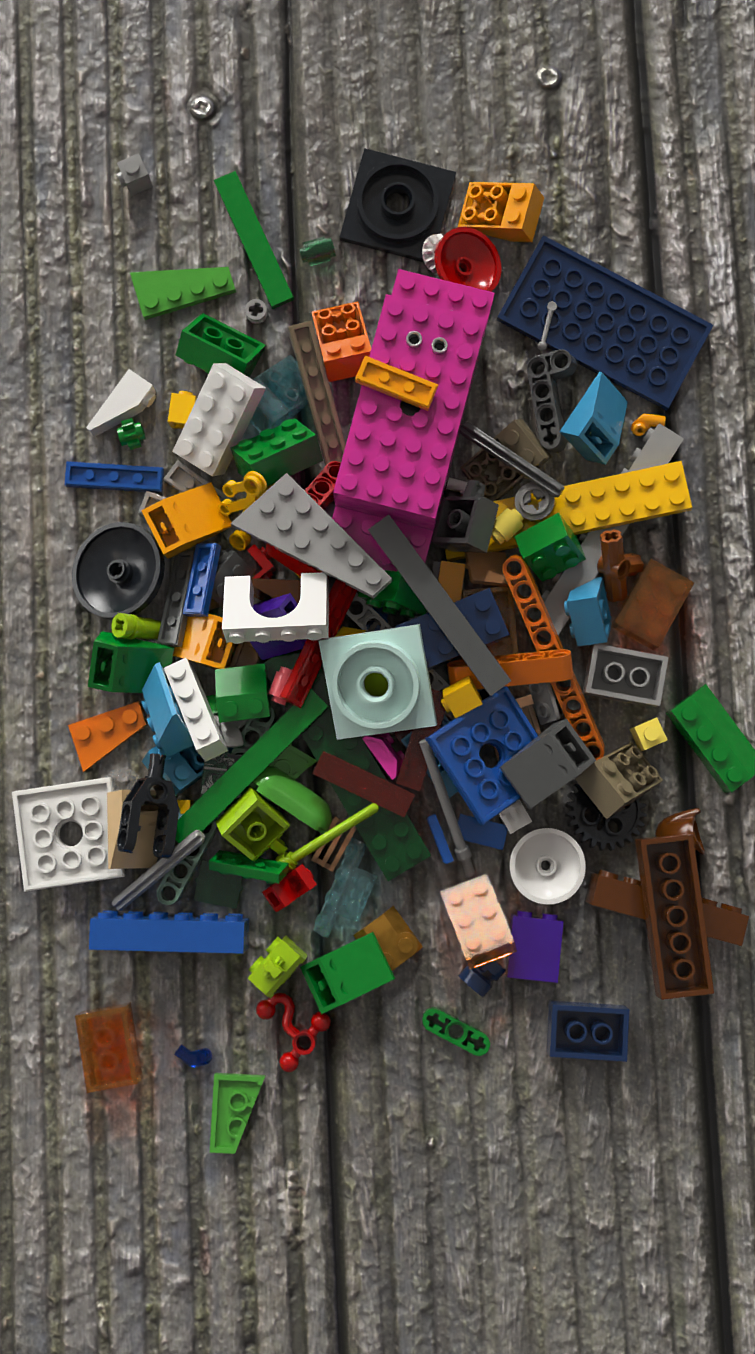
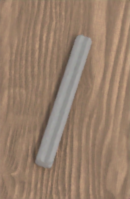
(158, 870)

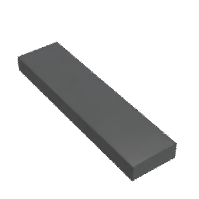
(173, 619)

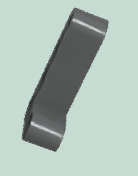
(551, 402)

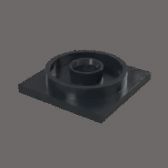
(401, 233)

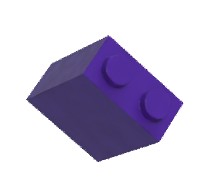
(276, 608)
(537, 946)

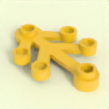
(254, 486)

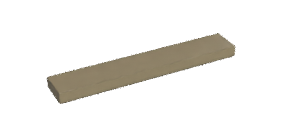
(317, 391)

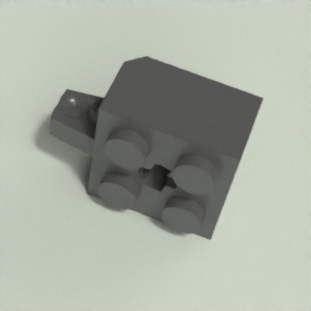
(466, 521)

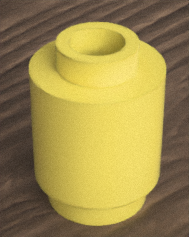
(506, 525)

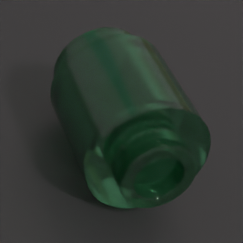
(317, 251)

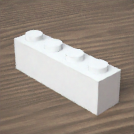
(195, 709)

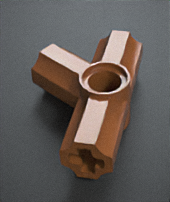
(616, 565)

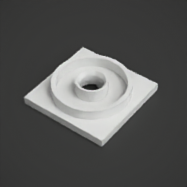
(38, 819)

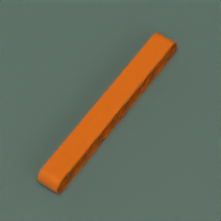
(545, 623)

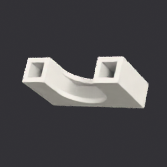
(306, 621)

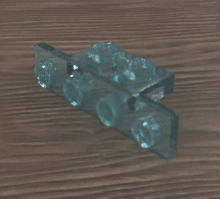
(348, 891)

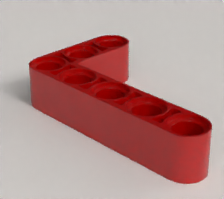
(322, 483)

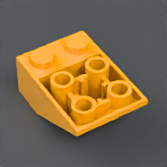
(502, 210)
(186, 519)
(206, 643)

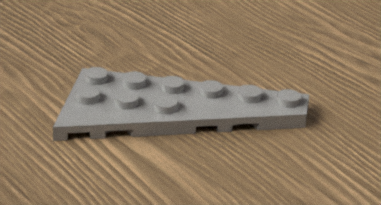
(303, 530)

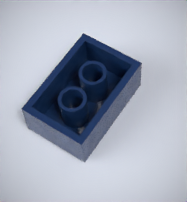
(588, 1031)

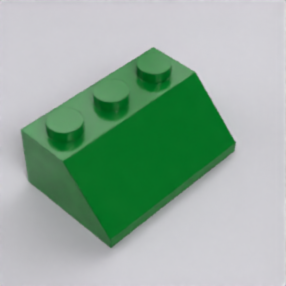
(211, 342)

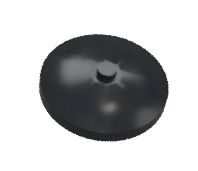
(118, 570)

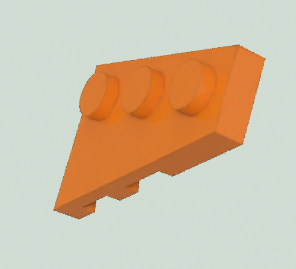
(103, 733)

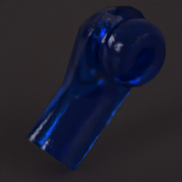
(194, 1058)

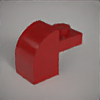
(290, 888)

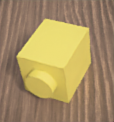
(648, 734)

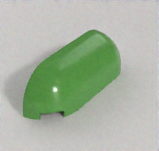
(294, 798)

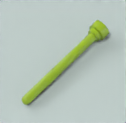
(293, 857)

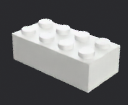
(218, 419)

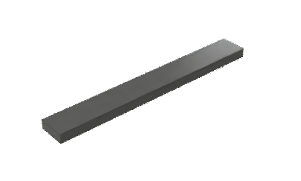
(439, 605)

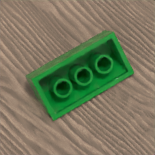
(714, 738)

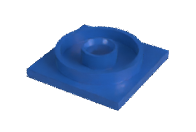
(458, 745)

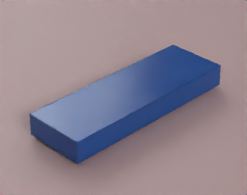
(202, 580)

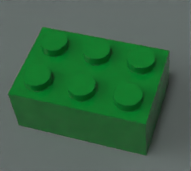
(278, 451)

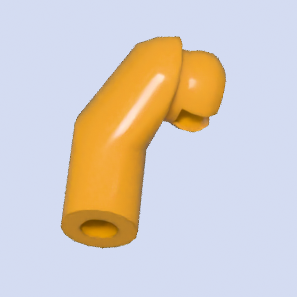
(646, 421)

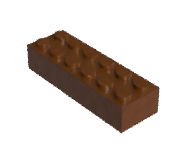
(626, 897)
(674, 916)

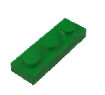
(241, 865)

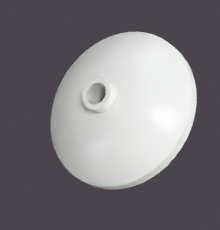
(565, 868)

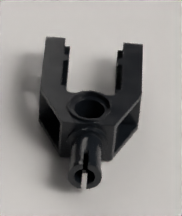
(167, 811)

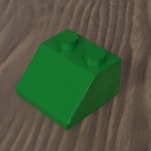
(242, 693)

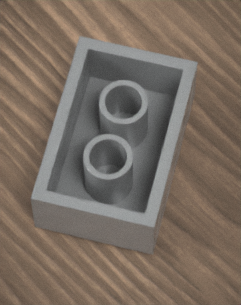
(625, 675)

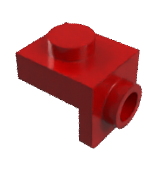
(262, 559)

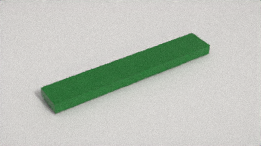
(253, 240)

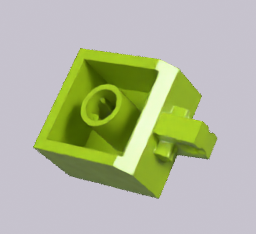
(253, 825)
(277, 966)

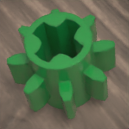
(131, 433)

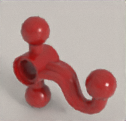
(319, 1022)

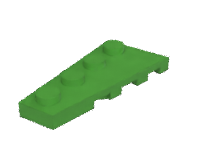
(177, 289)

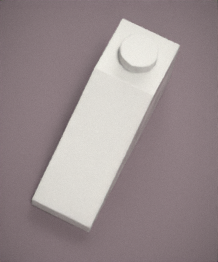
(125, 401)

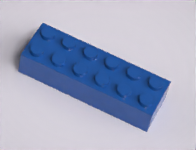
(169, 933)

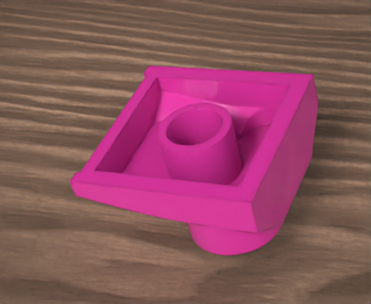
(385, 754)

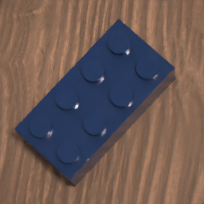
(481, 614)

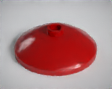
(473, 253)

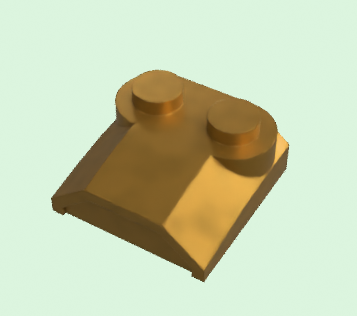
(393, 937)

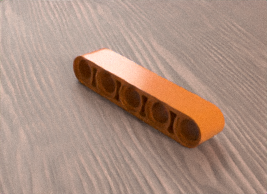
(522, 668)

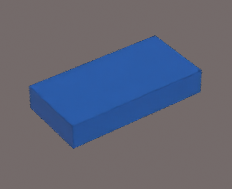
(489, 834)
(439, 839)

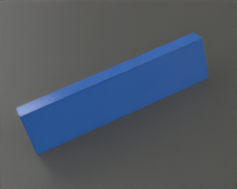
(114, 477)

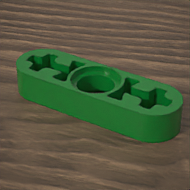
(457, 1041)

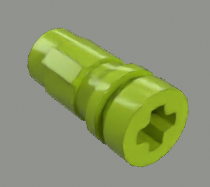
(131, 627)

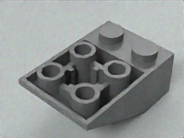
(547, 763)

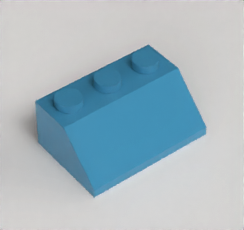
(164, 713)

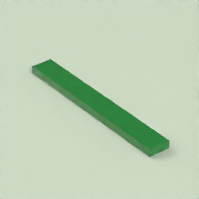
(250, 766)

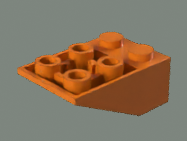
(341, 340)

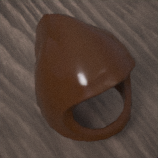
(682, 823)

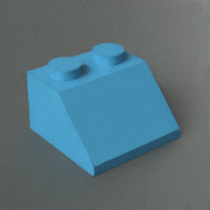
(589, 613)

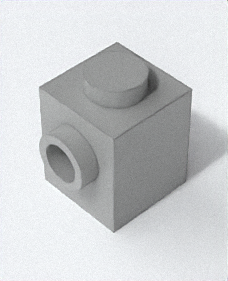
(133, 174)

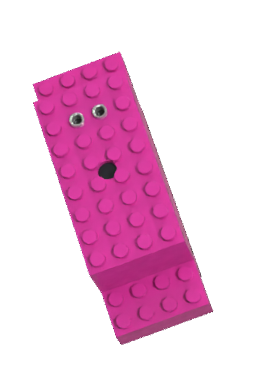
(396, 451)

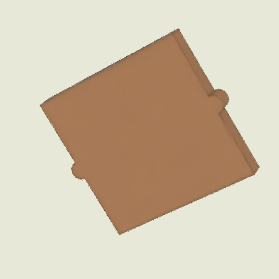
(486, 568)

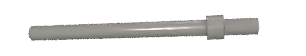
(462, 850)

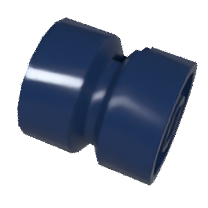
(481, 977)

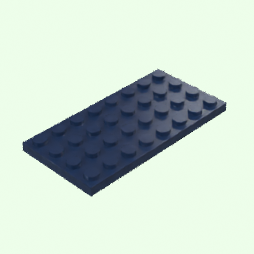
(605, 322)

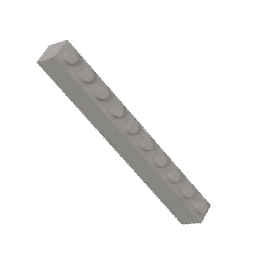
(658, 450)

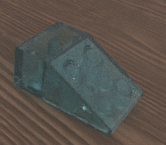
(282, 396)

